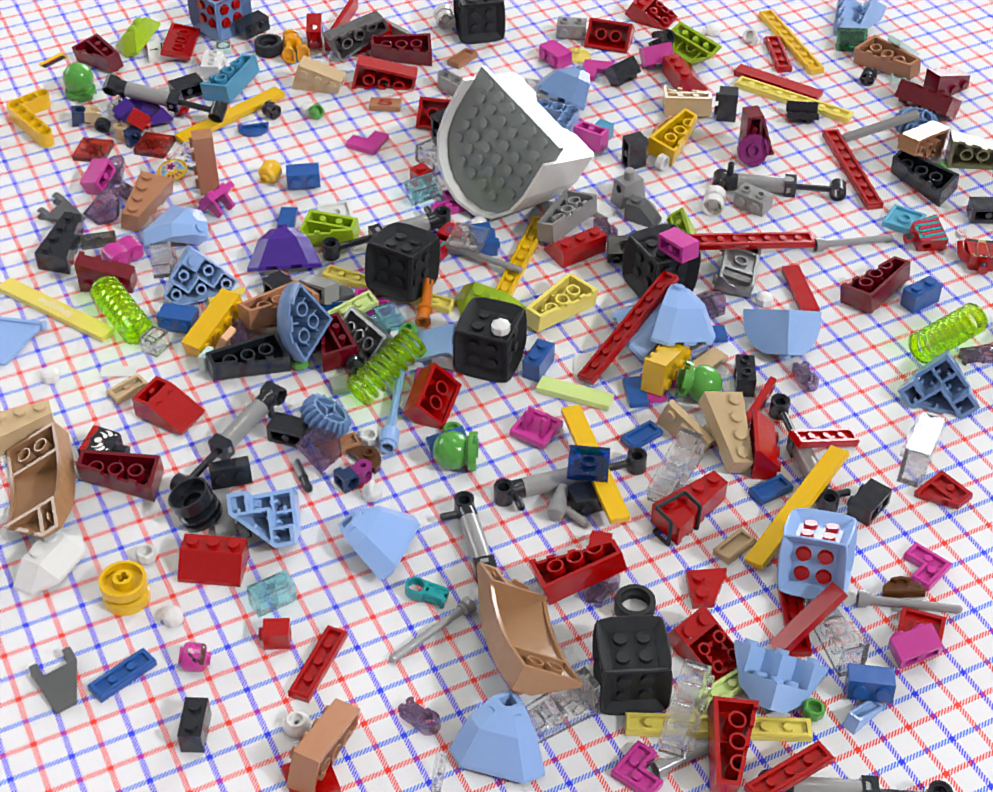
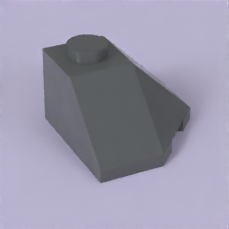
(641, 212)

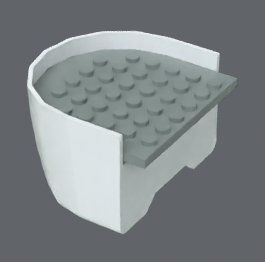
(504, 148)

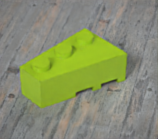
(322, 224)

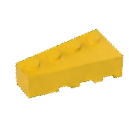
(672, 135)
(212, 322)
(663, 367)

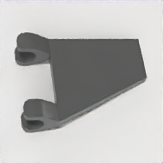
(63, 205)
(59, 685)

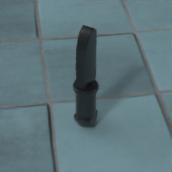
(303, 477)

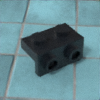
(802, 110)

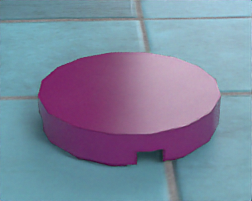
(752, 149)

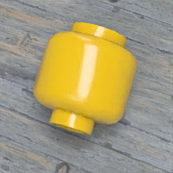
(270, 171)

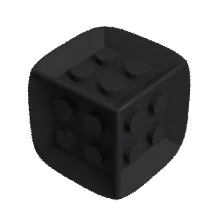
(479, 20)
(400, 260)
(644, 261)
(482, 353)
(632, 664)

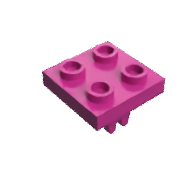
(219, 194)
(536, 427)

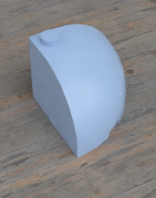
(782, 330)

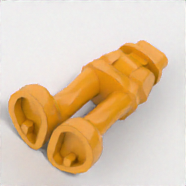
(290, 42)

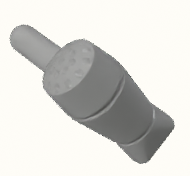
(558, 507)

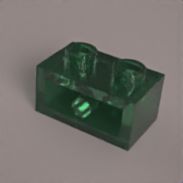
(849, 38)

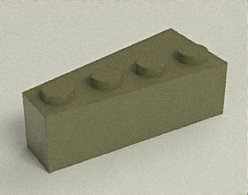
(968, 152)

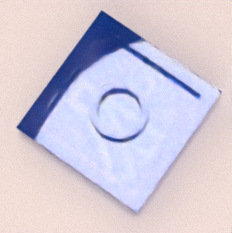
(588, 463)

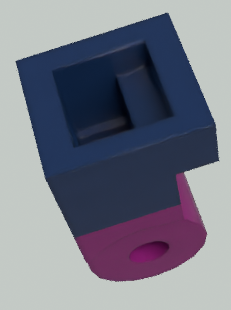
(353, 476)

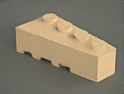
(729, 428)

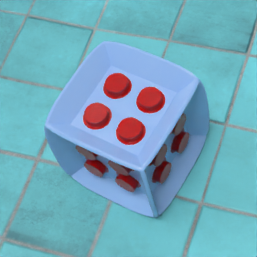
(815, 552)

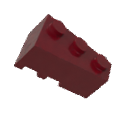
(337, 344)

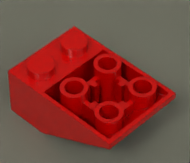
(651, 14)
(166, 406)
(704, 641)

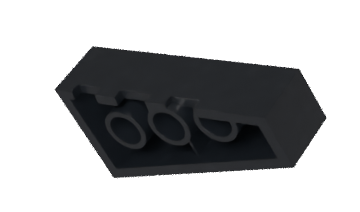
(925, 176)
(61, 244)
(249, 358)

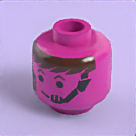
(194, 657)

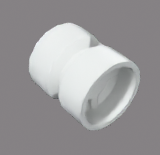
(444, 17)
(714, 200)

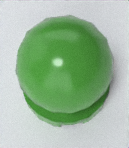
(79, 82)
(697, 380)
(455, 450)

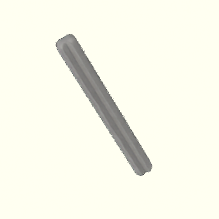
(880, 126)

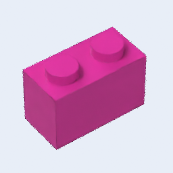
(555, 54)
(654, 54)
(592, 135)
(97, 175)
(678, 245)
(915, 645)

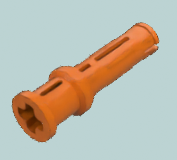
(424, 309)

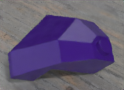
(158, 115)
(283, 250)

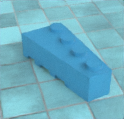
(231, 79)

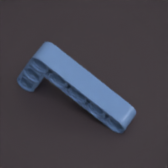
(563, 114)

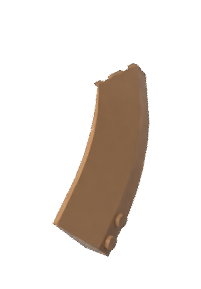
(41, 482)
(521, 635)

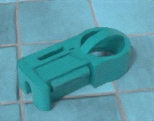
(431, 592)

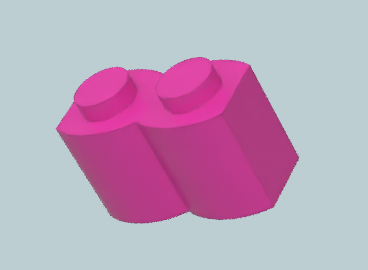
(124, 250)

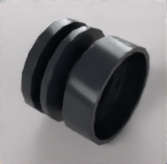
(195, 504)

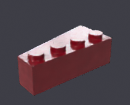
(403, 48)
(927, 98)
(876, 285)
(123, 472)

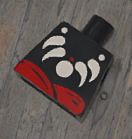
(103, 440)

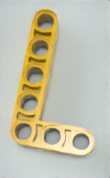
(23, 111)

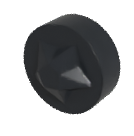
(102, 125)

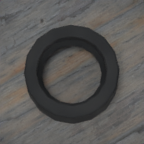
(268, 45)
(634, 591)

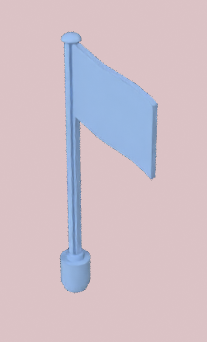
(15, 335)
(438, 343)

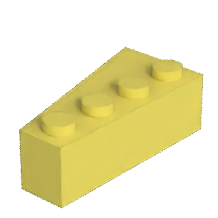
(560, 302)

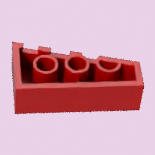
(707, 490)
(577, 569)
(729, 738)

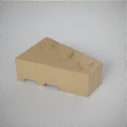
(317, 77)
(696, 101)
(22, 422)

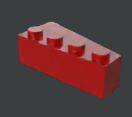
(373, 72)

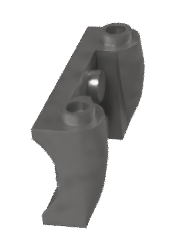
(737, 271)

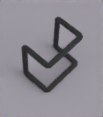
(657, 508)

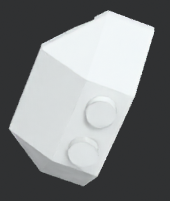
(49, 561)

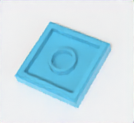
(901, 218)

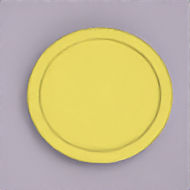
(579, 55)

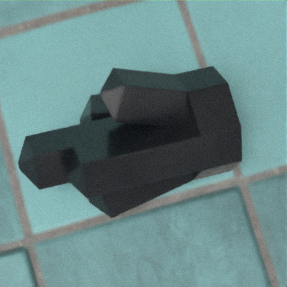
(662, 37)

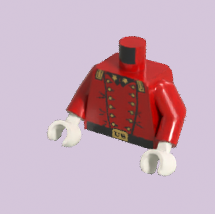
(975, 252)

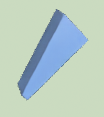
(861, 716)

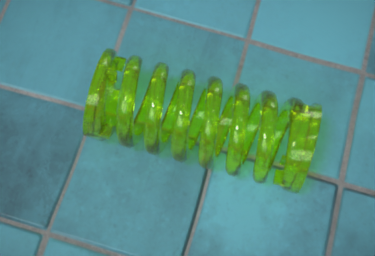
(120, 309)
(948, 332)
(400, 362)

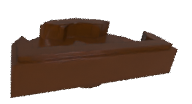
(368, 453)
(902, 587)

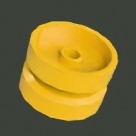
(124, 588)

